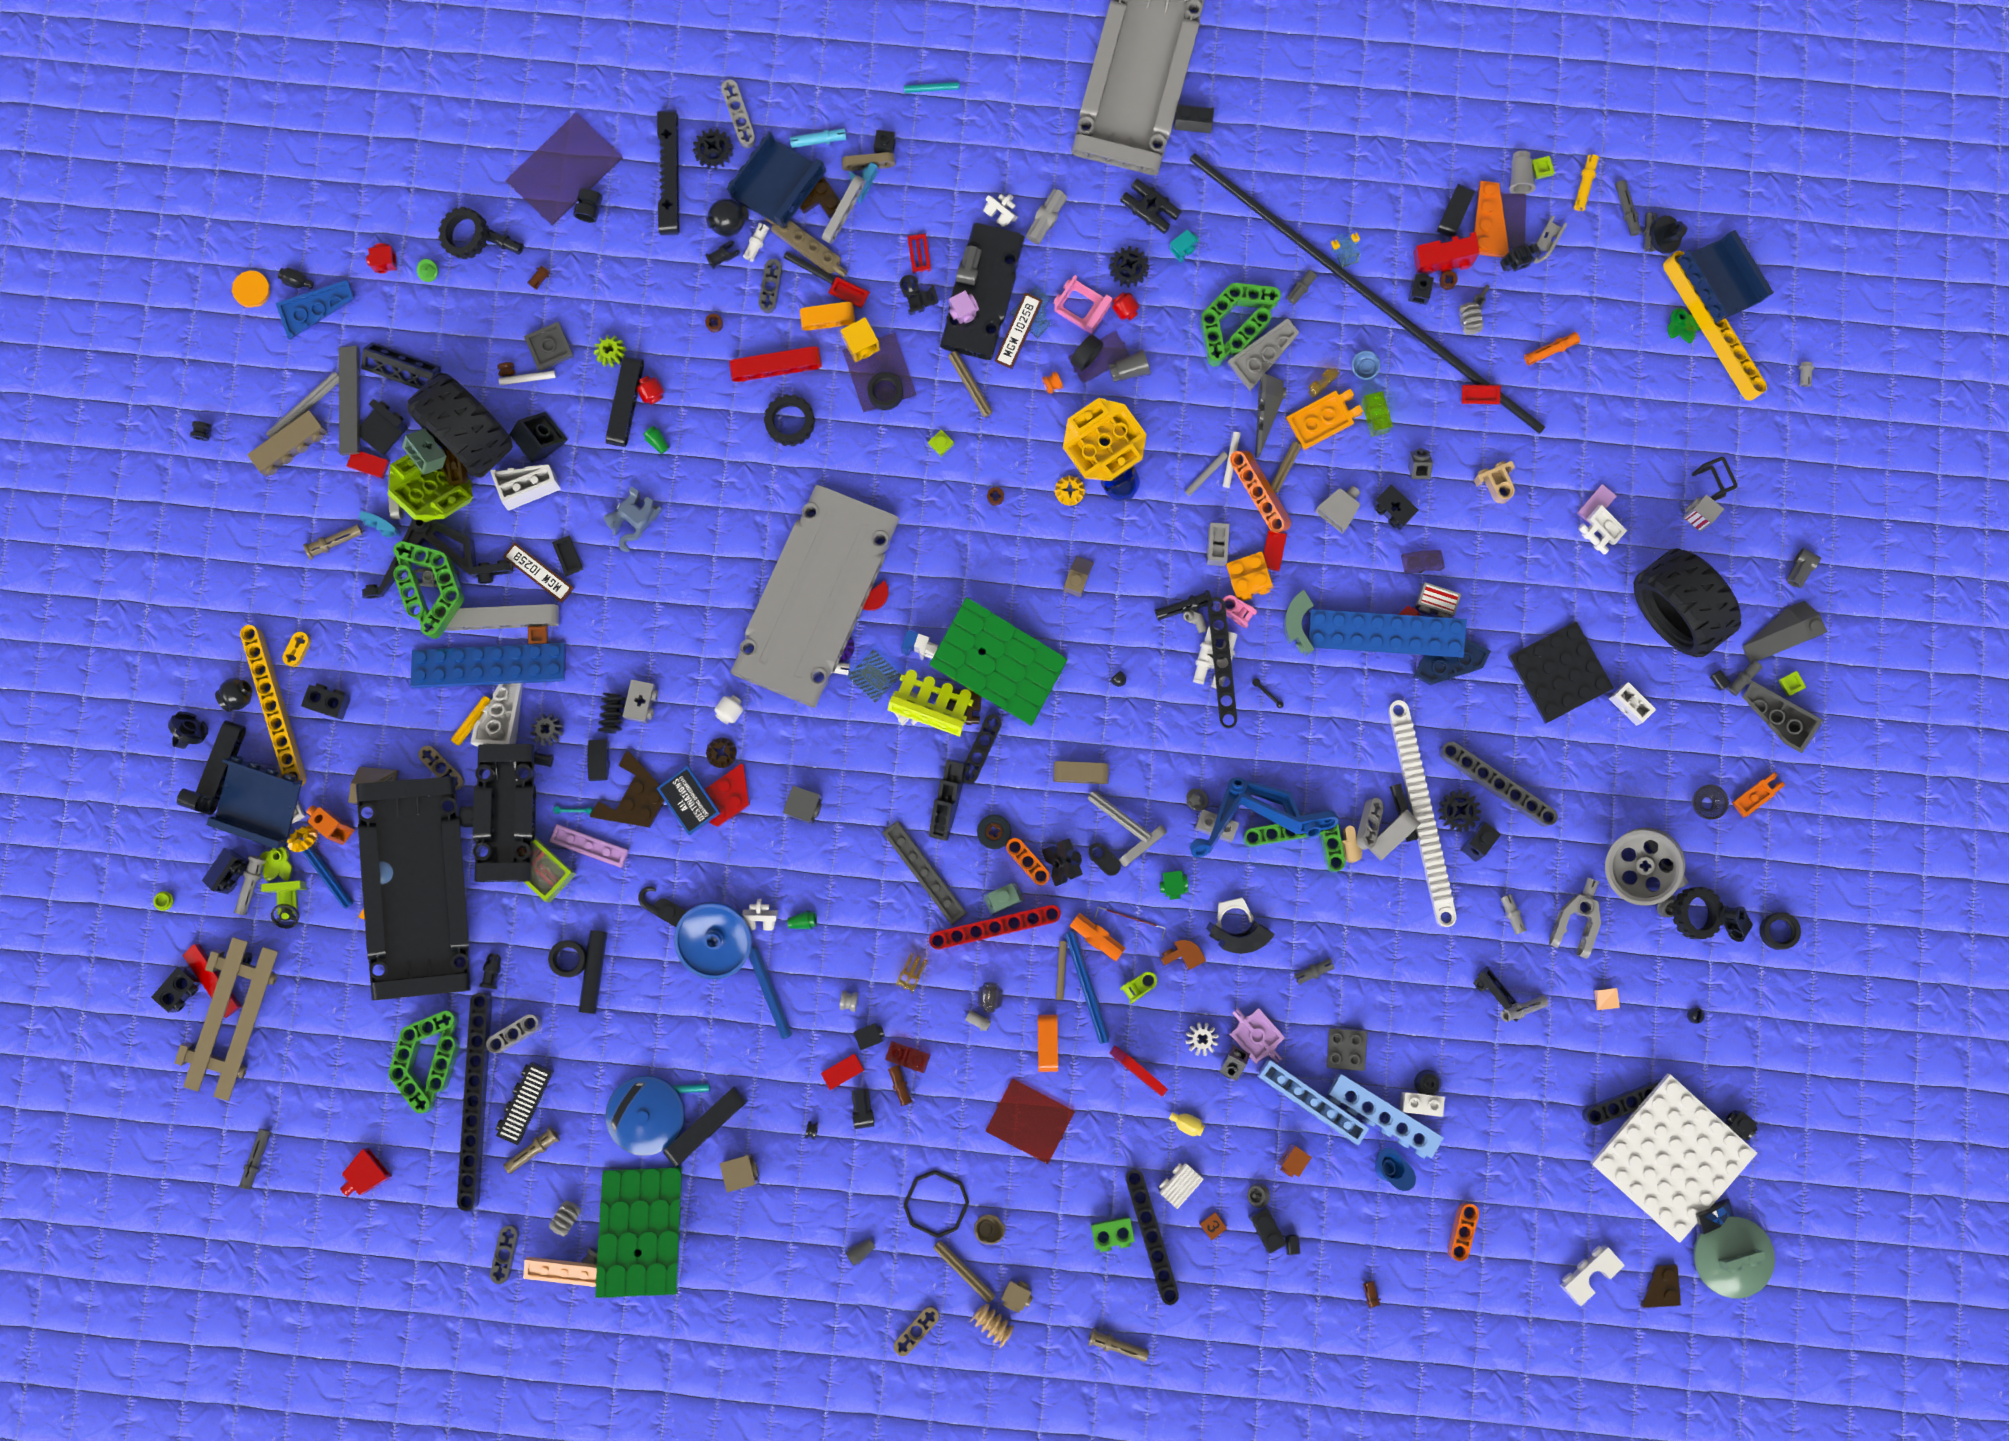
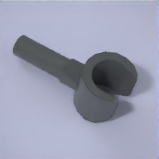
(1480, 298)

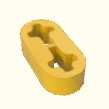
(296, 649)

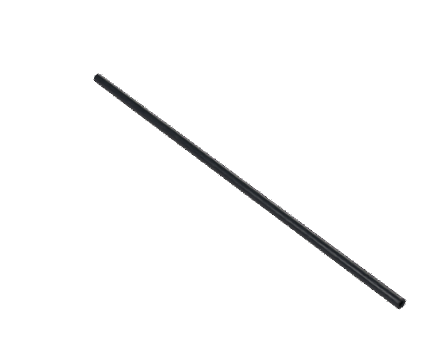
(1361, 289)

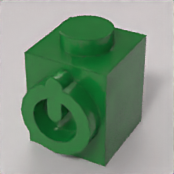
(1174, 884)

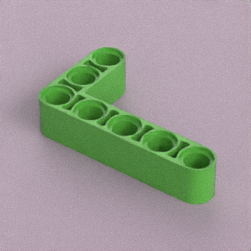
(1281, 836)

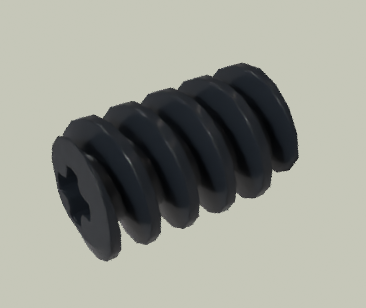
(611, 713)

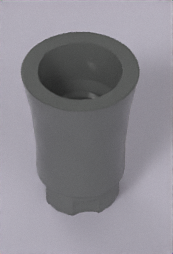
(1130, 367)

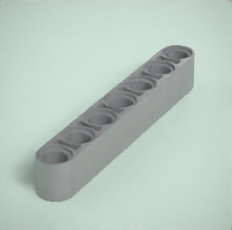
(503, 617)

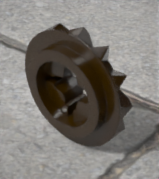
(723, 761)

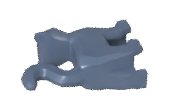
(637, 517)

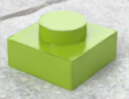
(1542, 167)
(940, 443)
(1792, 683)

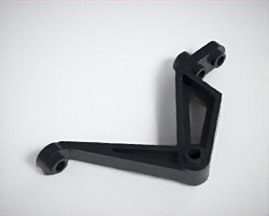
(421, 531)

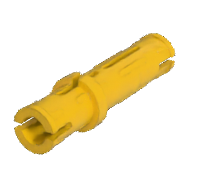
(1588, 175)

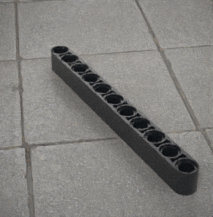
(478, 1110)

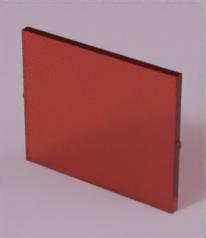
(1030, 1121)

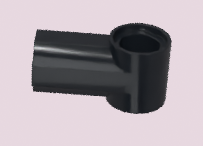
(862, 1113)

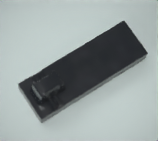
(1487, 979)

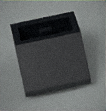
(225, 871)

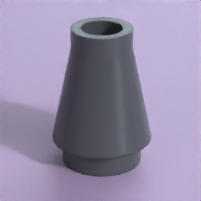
(859, 1252)

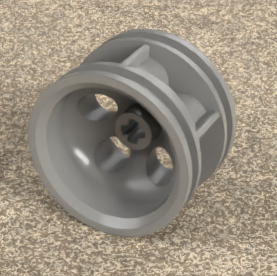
(1638, 892)

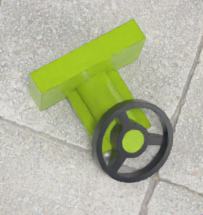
(286, 901)

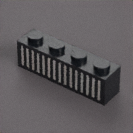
(524, 1103)

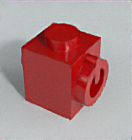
(382, 258)

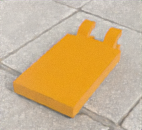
(1323, 418)

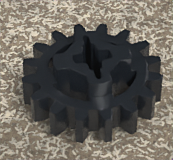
(715, 141)
(1520, 257)
(1127, 259)
(1453, 805)

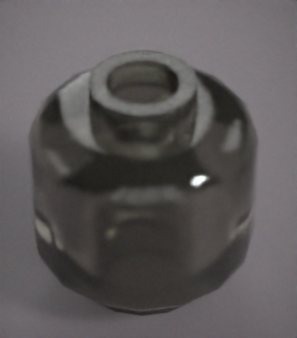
(990, 996)

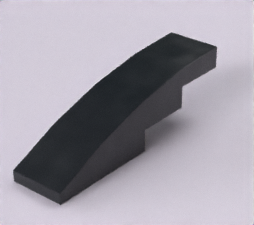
(948, 799)

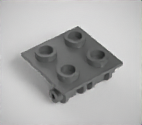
(1347, 1049)

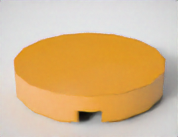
(251, 289)

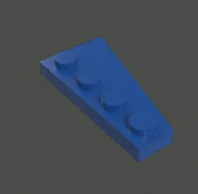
(309, 308)

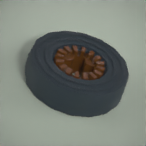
(990, 841)

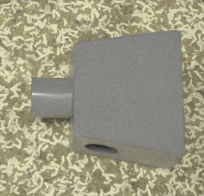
(1339, 508)

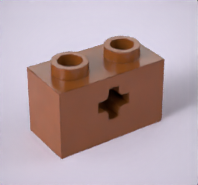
(1294, 1161)

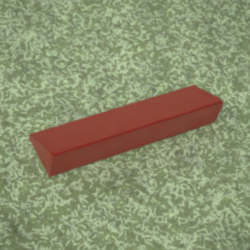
(197, 960)

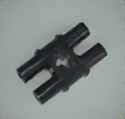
(1150, 197)

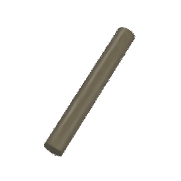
(1061, 970)

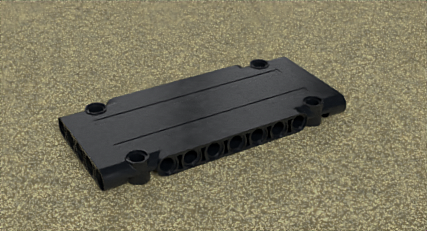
(420, 915)

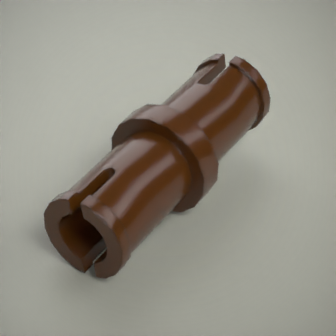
(900, 1085)

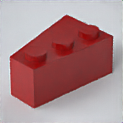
(1446, 255)

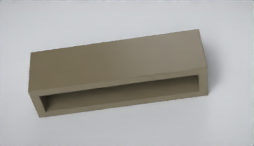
(287, 444)

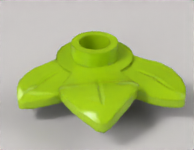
(276, 866)

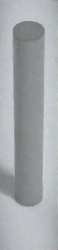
(1208, 471)

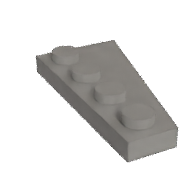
(1262, 354)

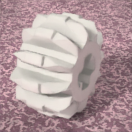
(1199, 1046)

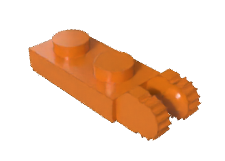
(1756, 796)

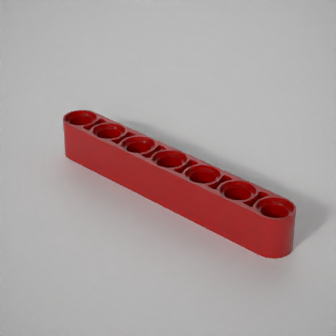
(1003, 921)

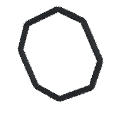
(962, 1212)

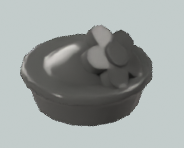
(1197, 799)
(1665, 908)
(1258, 1195)

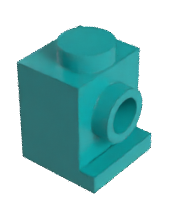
(1183, 245)

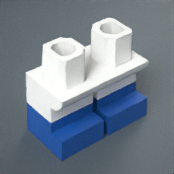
(919, 644)

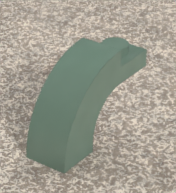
(1293, 623)

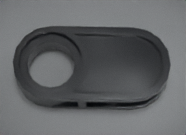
(1107, 862)

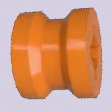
(1052, 382)

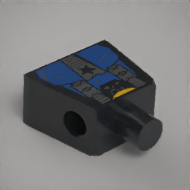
(1481, 840)

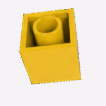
(860, 339)

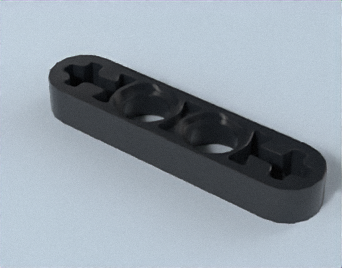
(983, 750)

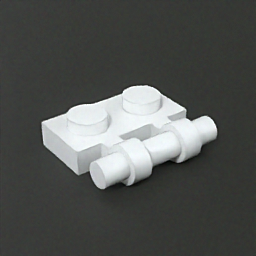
(1606, 525)

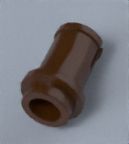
(539, 276)
(1371, 1294)

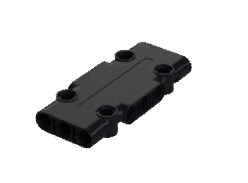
(991, 292)
(504, 813)

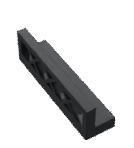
(399, 362)

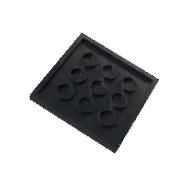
(1560, 672)

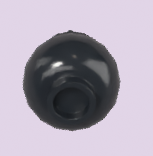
(234, 694)

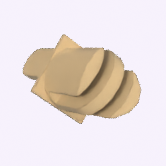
(1351, 849)

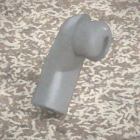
(1197, 619)

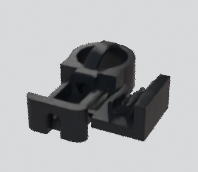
(919, 298)

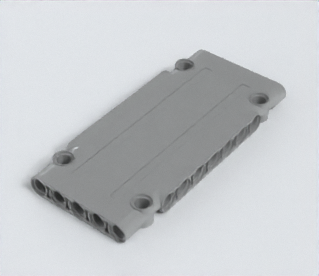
(1137, 82)
(815, 596)

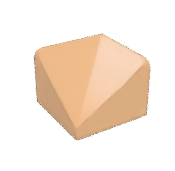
(1606, 999)

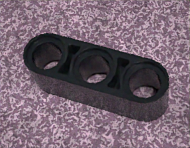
(1455, 211)

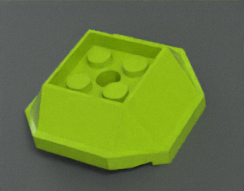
(425, 495)

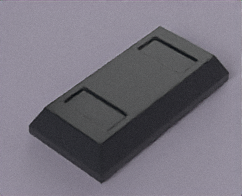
(567, 555)

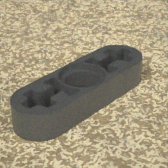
(777, 274)
(506, 1269)

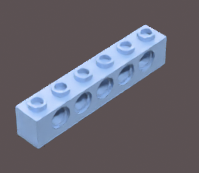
(1313, 1102)
(1430, 1139)

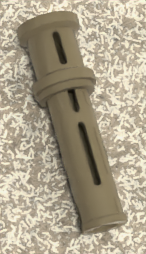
(323, 543)
(539, 1144)
(1109, 1343)

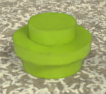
(163, 901)

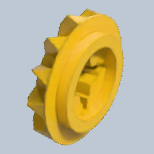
(1063, 496)
(309, 835)

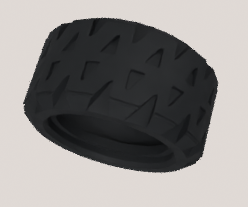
(460, 424)
(1687, 602)

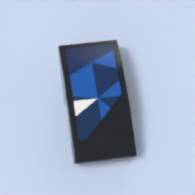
(1714, 1217)

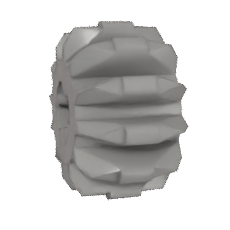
(1471, 318)
(564, 1218)

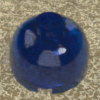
(1122, 487)

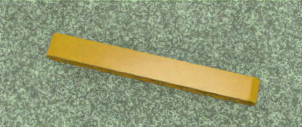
(1719, 334)
(268, 698)

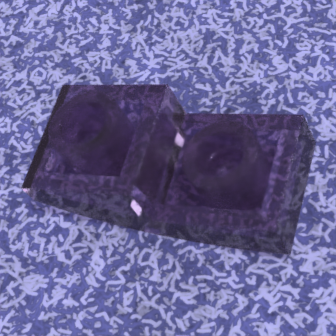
(1422, 560)

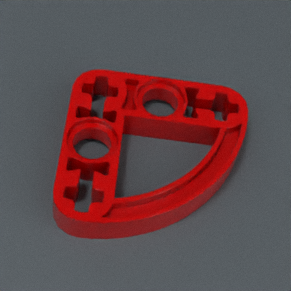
(1138, 1071)

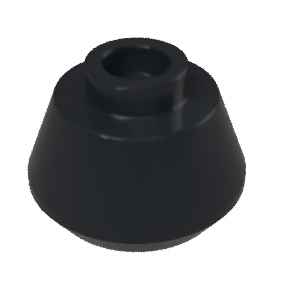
(1424, 1080)

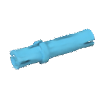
(818, 138)

